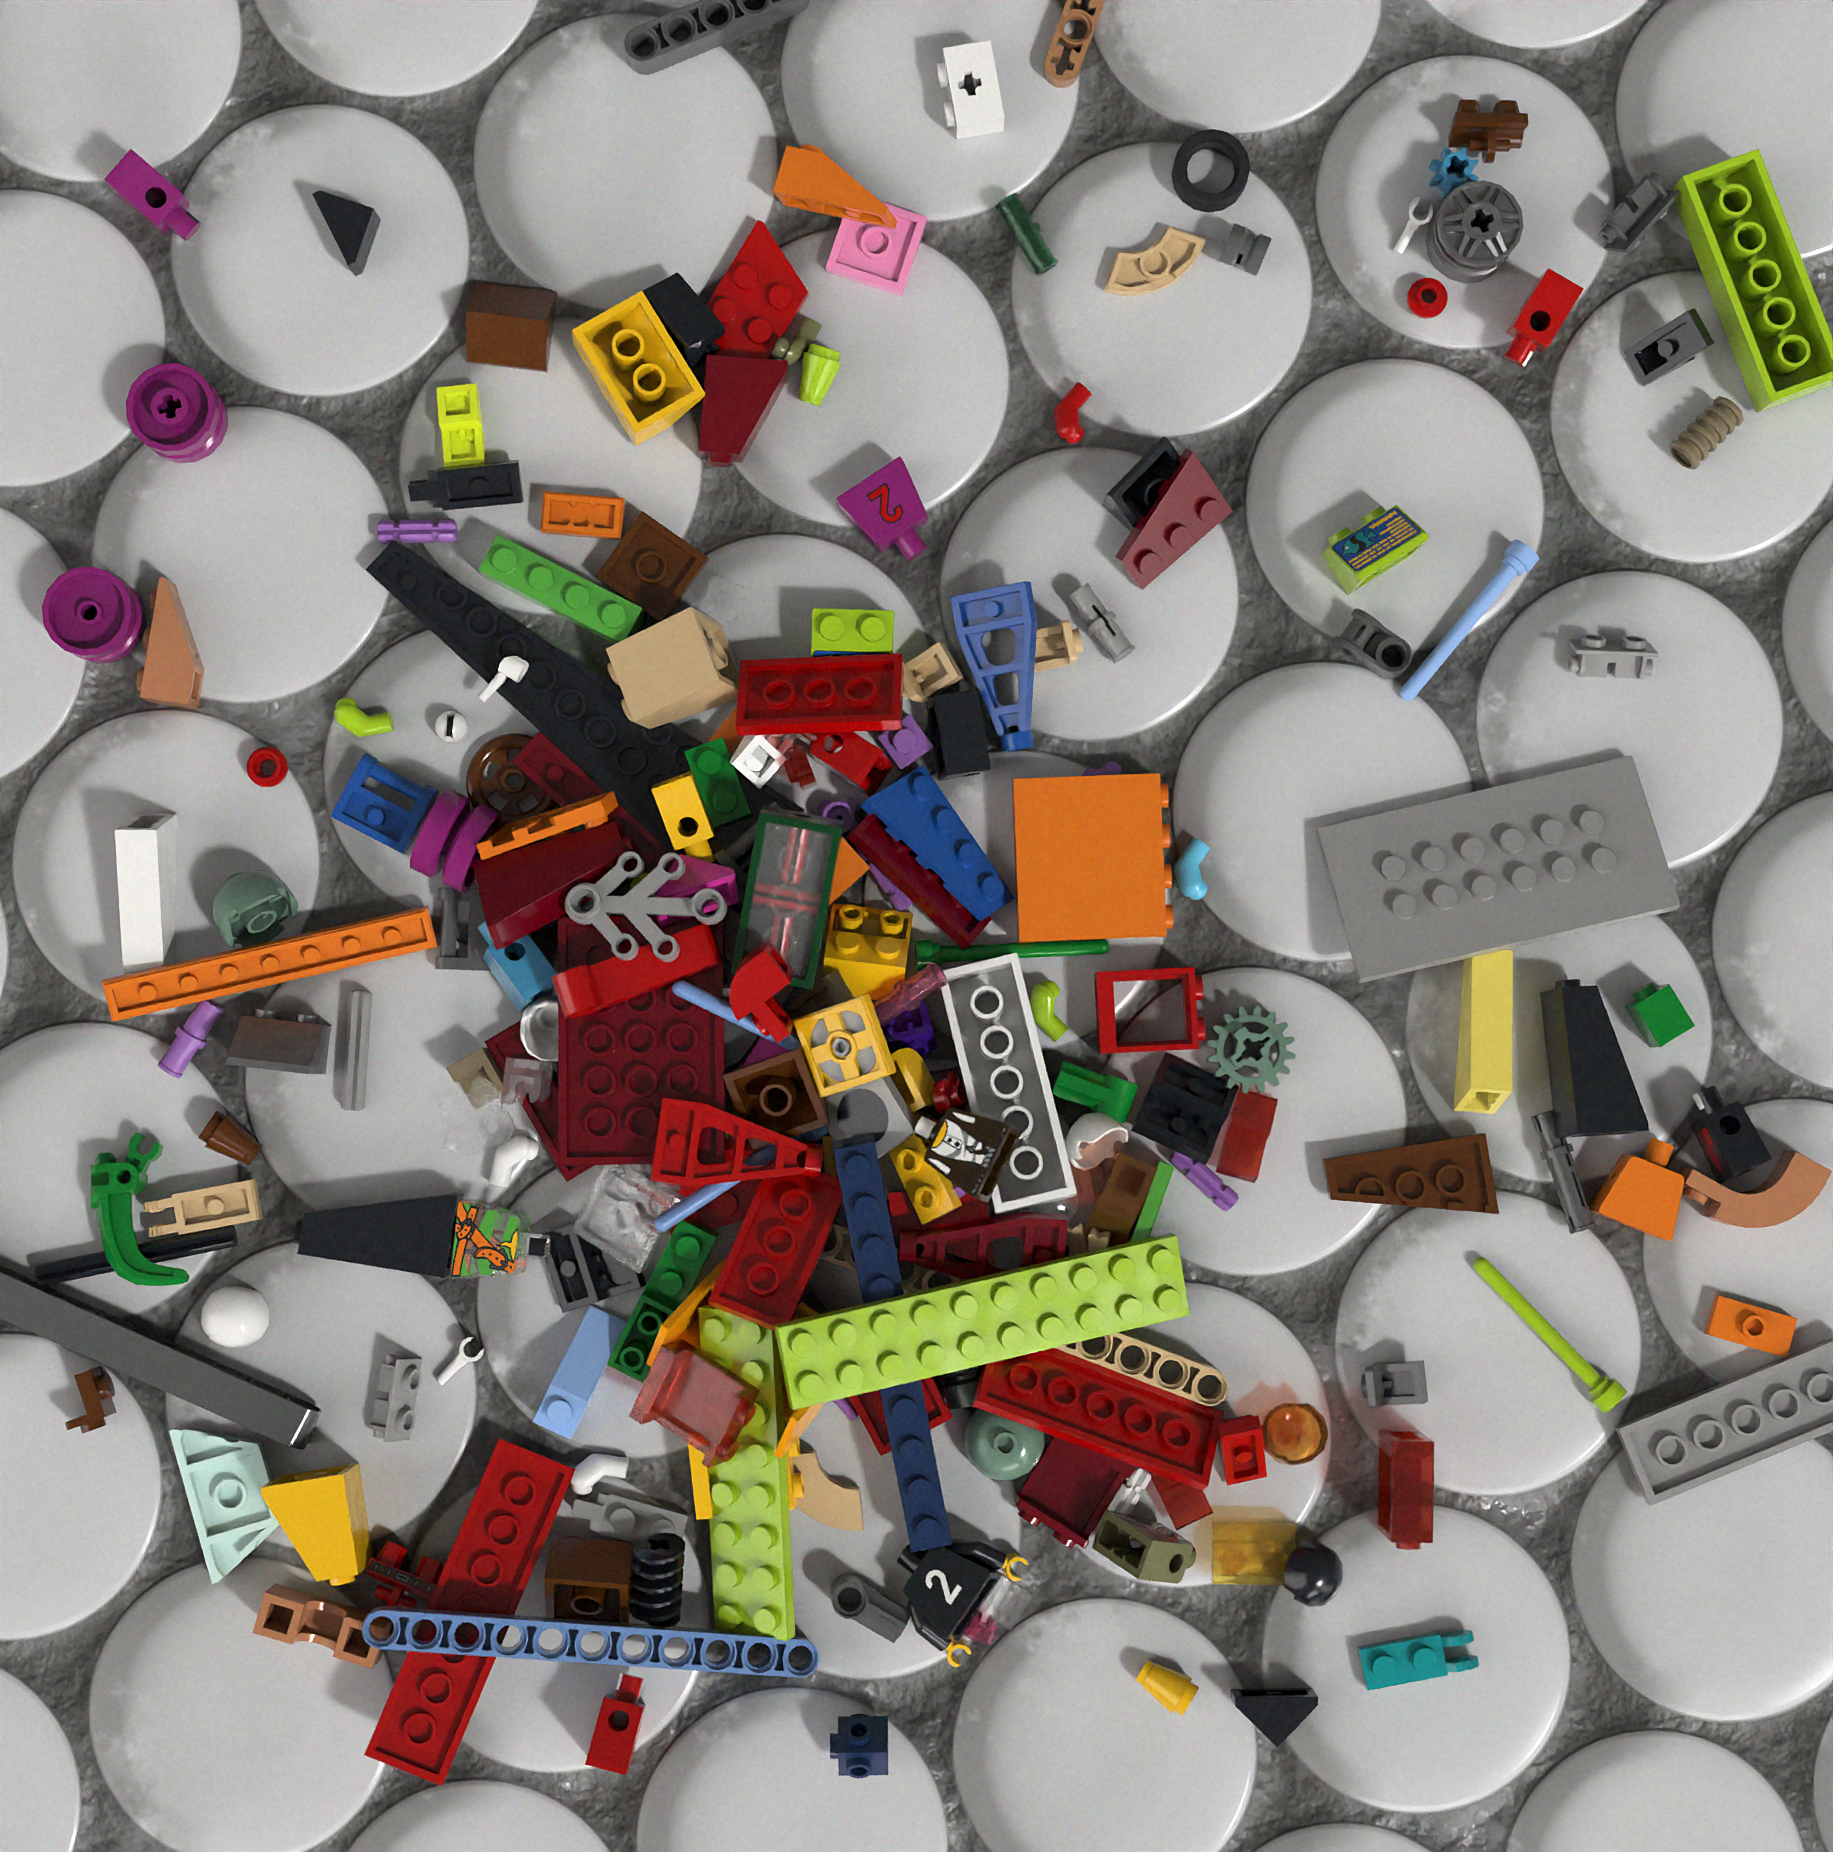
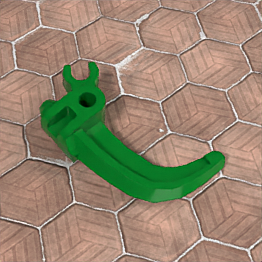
(112, 1199)

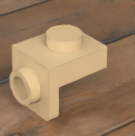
(1057, 647)
(929, 674)

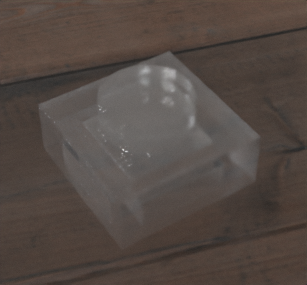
(1006, 1602)

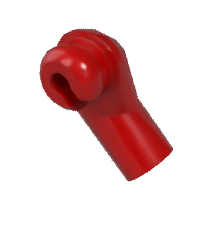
(1067, 416)

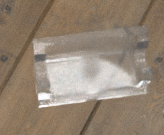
(525, 1077)

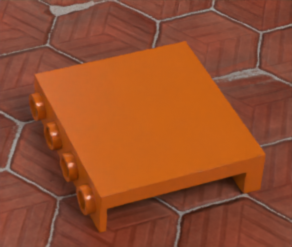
(1091, 857)

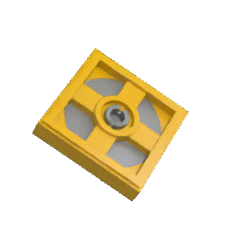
(844, 1045)

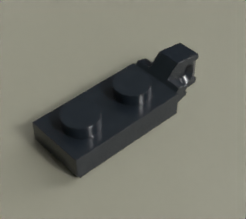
(470, 486)

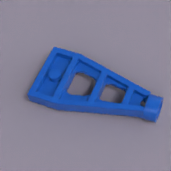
(990, 611)

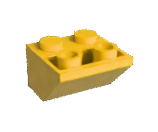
(867, 948)

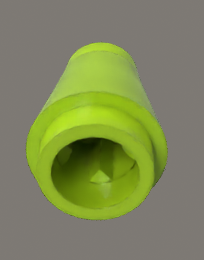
(817, 373)

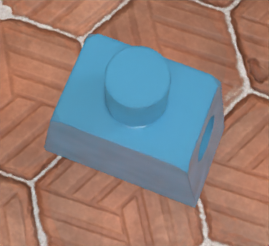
(520, 979)

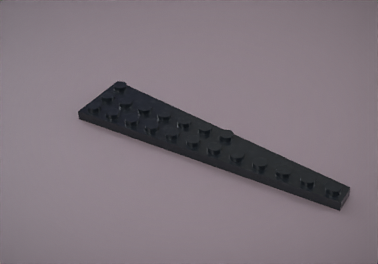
(562, 699)

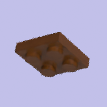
(652, 567)

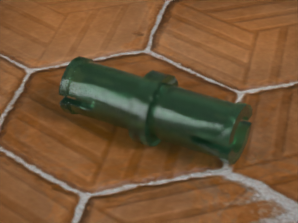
(1026, 234)

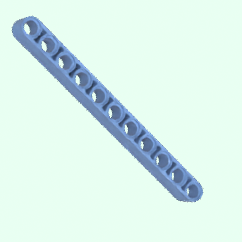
(573, 1631)

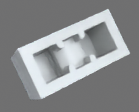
(973, 66)

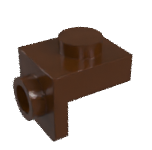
(96, 1393)

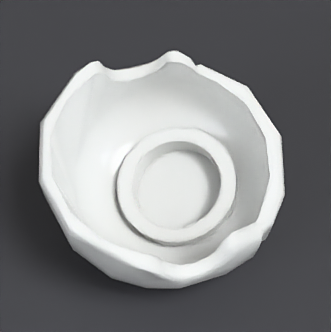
(540, 1028)
(1093, 1140)
(235, 1316)

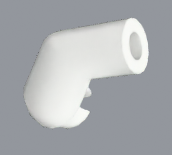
(594, 1468)

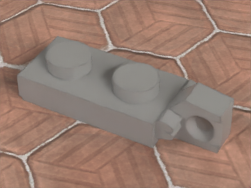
(628, 1517)

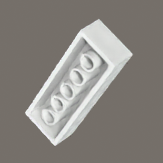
(1008, 1078)

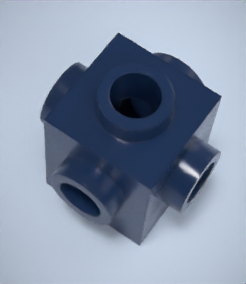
(861, 1745)

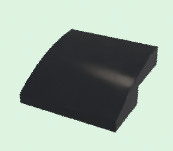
(1184, 1108)
(584, 1272)

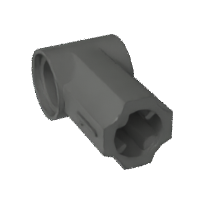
(872, 1608)

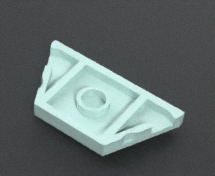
(224, 1495)

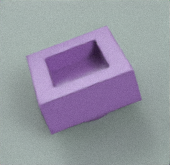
(907, 744)

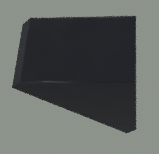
(351, 226)
(1275, 1710)

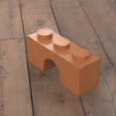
(300, 1616)

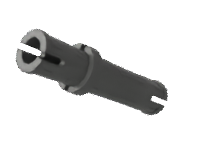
(1564, 1174)

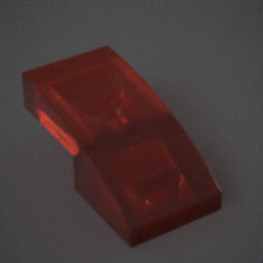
(1246, 1136)
(1181, 1501)

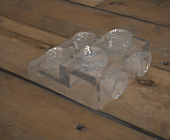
(623, 1213)

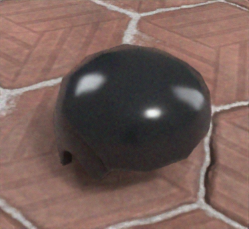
(1313, 1573)

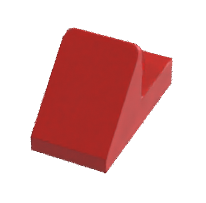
(1242, 1449)

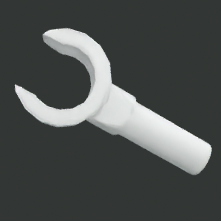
(1412, 225)
(509, 667)
(458, 1362)

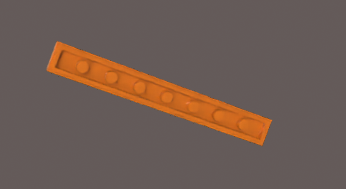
(269, 963)

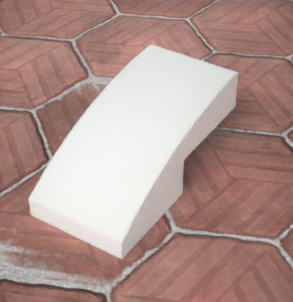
(761, 756)

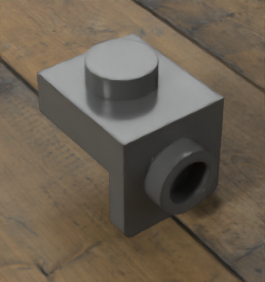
(1394, 1383)

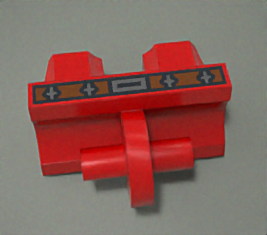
(387, 1570)

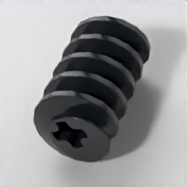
(658, 1580)

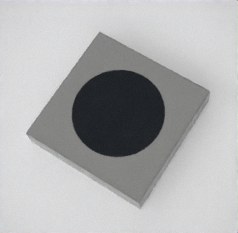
(873, 1109)

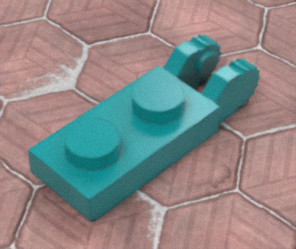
(1413, 1659)

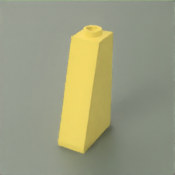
(1485, 1033)

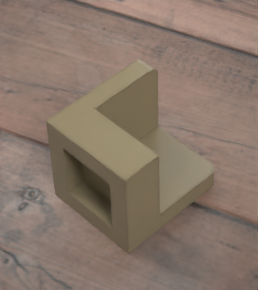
(476, 1064)

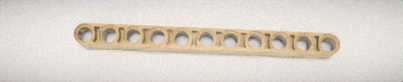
(1108, 1356)

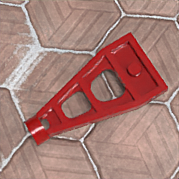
(678, 1142)

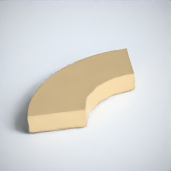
(1154, 267)
(826, 1498)

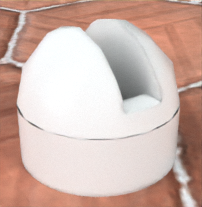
(459, 730)

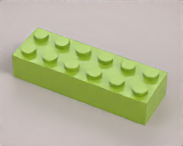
(1756, 280)

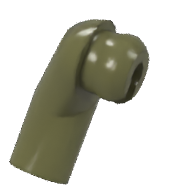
(794, 350)

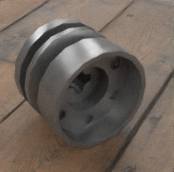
(1465, 251)

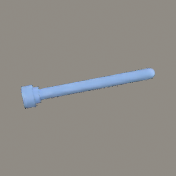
(1517, 559)

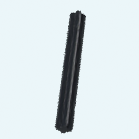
(154, 1251)

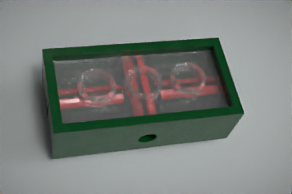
(790, 889)

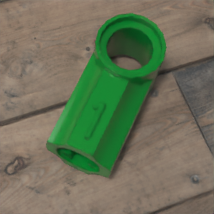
(1096, 1091)

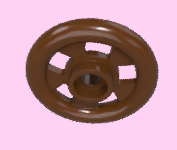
(481, 789)

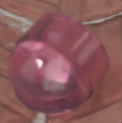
(981, 1631)

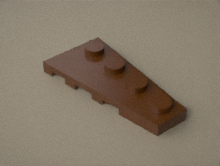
(1426, 1174)

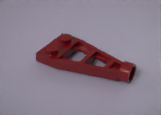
(1041, 1234)

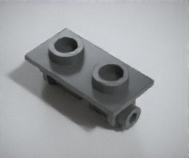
(1627, 227)

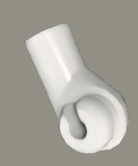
(508, 1155)

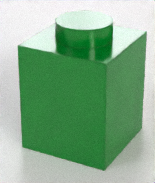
(1658, 1014)

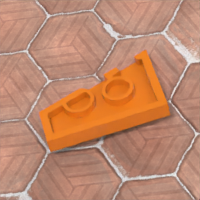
(548, 824)

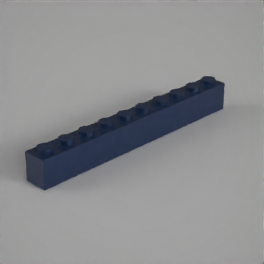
(903, 1403)

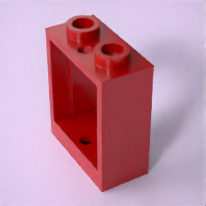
(1105, 1010)

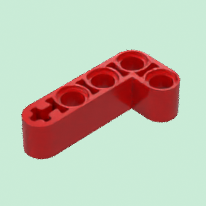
(614, 980)

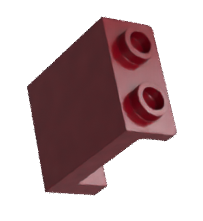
(1070, 1490)

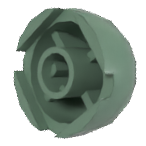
(252, 907)
(1001, 1446)

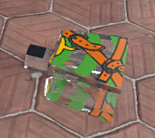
(493, 1241)

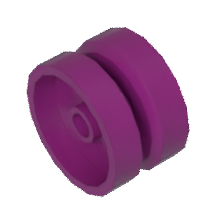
(198, 407)
(90, 593)
(451, 838)

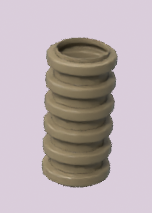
(1706, 432)

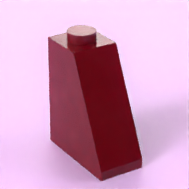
(737, 404)

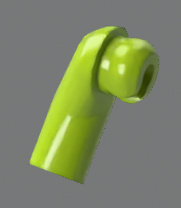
(358, 723)
(1042, 1006)

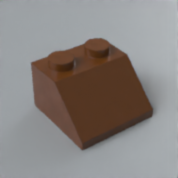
(589, 1579)

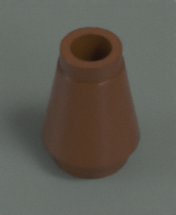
(229, 1138)

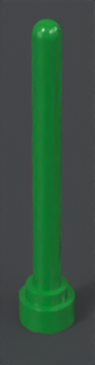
(929, 952)

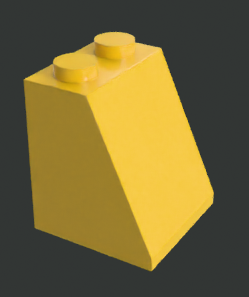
(324, 1520)

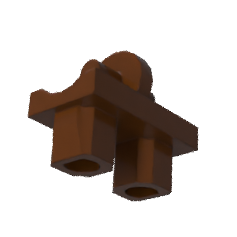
(1487, 131)

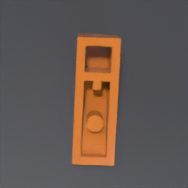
(819, 185)

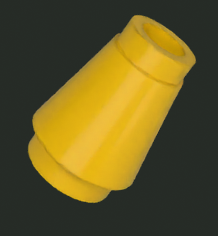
(1167, 1686)

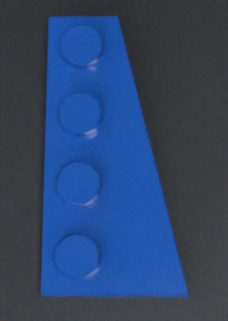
(931, 827)

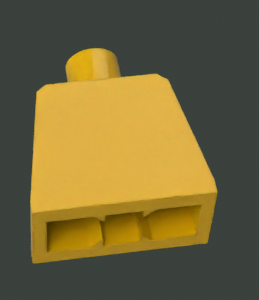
(680, 799)

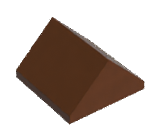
(510, 326)
(778, 1095)

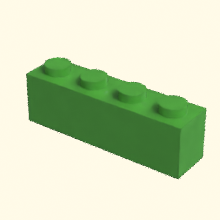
(561, 591)

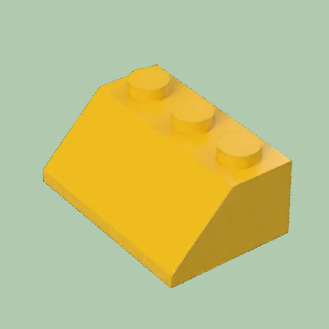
(637, 367)

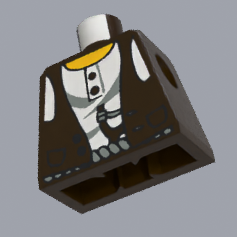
(968, 1149)

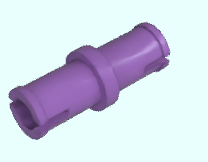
(190, 1037)

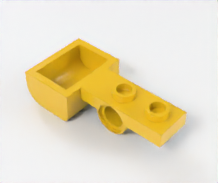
(926, 1187)

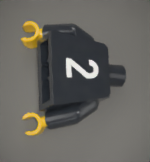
(951, 1587)

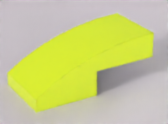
(461, 425)

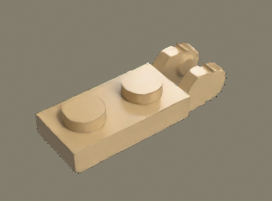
(208, 1208)

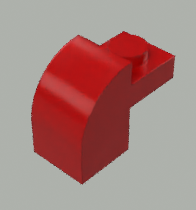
(753, 986)

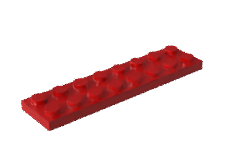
(481, 1575)

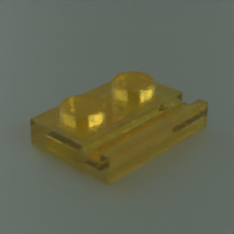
(1251, 1552)

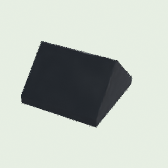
(1138, 488)

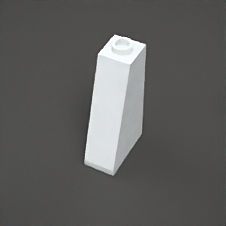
(147, 889)

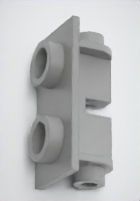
(1627, 655)
(395, 1417)

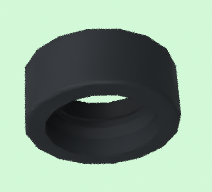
(1218, 141)

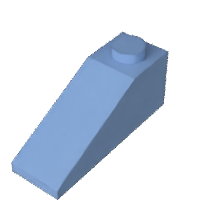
(580, 1372)

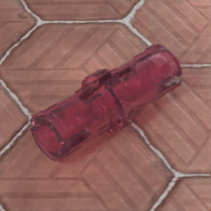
(909, 993)

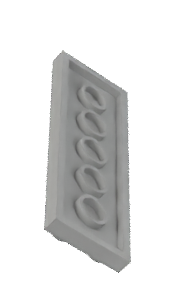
(1731, 1424)

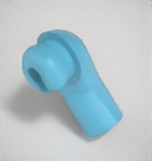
(1188, 872)

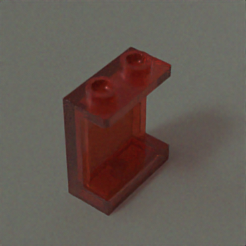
(696, 1401)

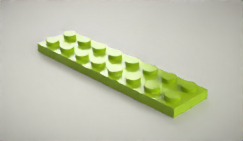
(751, 1490)

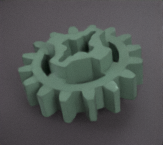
(1262, 1064)

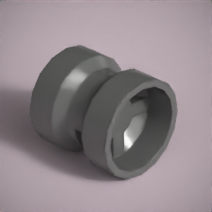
(1245, 249)

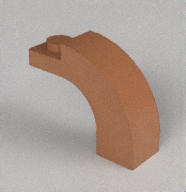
(1784, 1194)

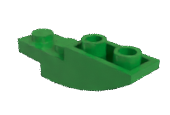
(662, 1296)

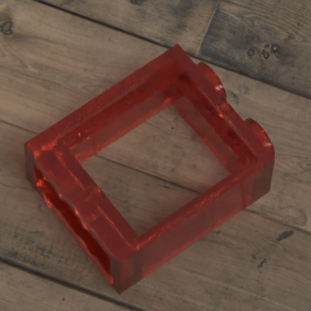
(1405, 1488)

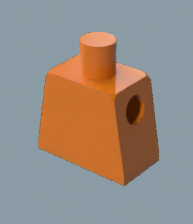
(1643, 1192)

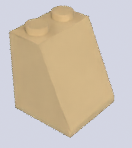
(674, 669)

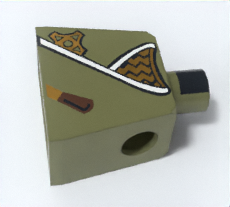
(1159, 1559)

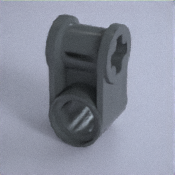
(1371, 643)

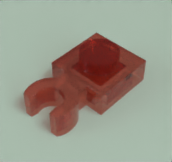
(799, 768)

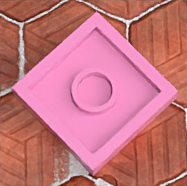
(878, 253)

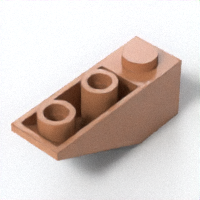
(172, 662)

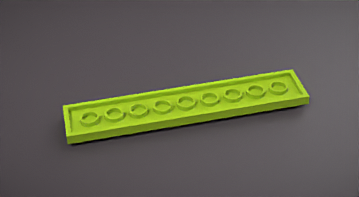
(981, 1320)

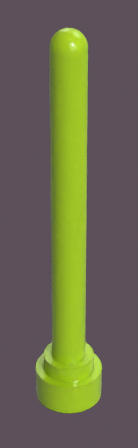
(1605, 1392)

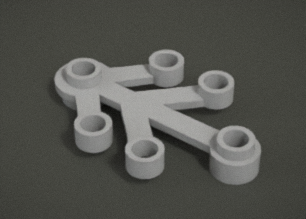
(638, 905)

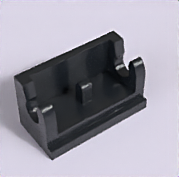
(685, 318)
(958, 734)

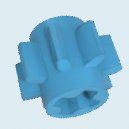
(1456, 162)

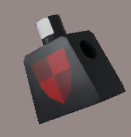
(1728, 1153)

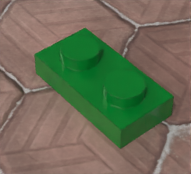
(718, 783)

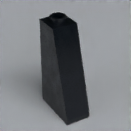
(1586, 1066)
(393, 1235)

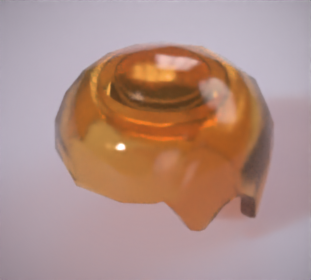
(1294, 1433)

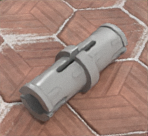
(1101, 623)

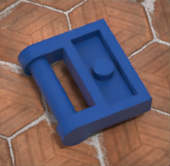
(375, 814)

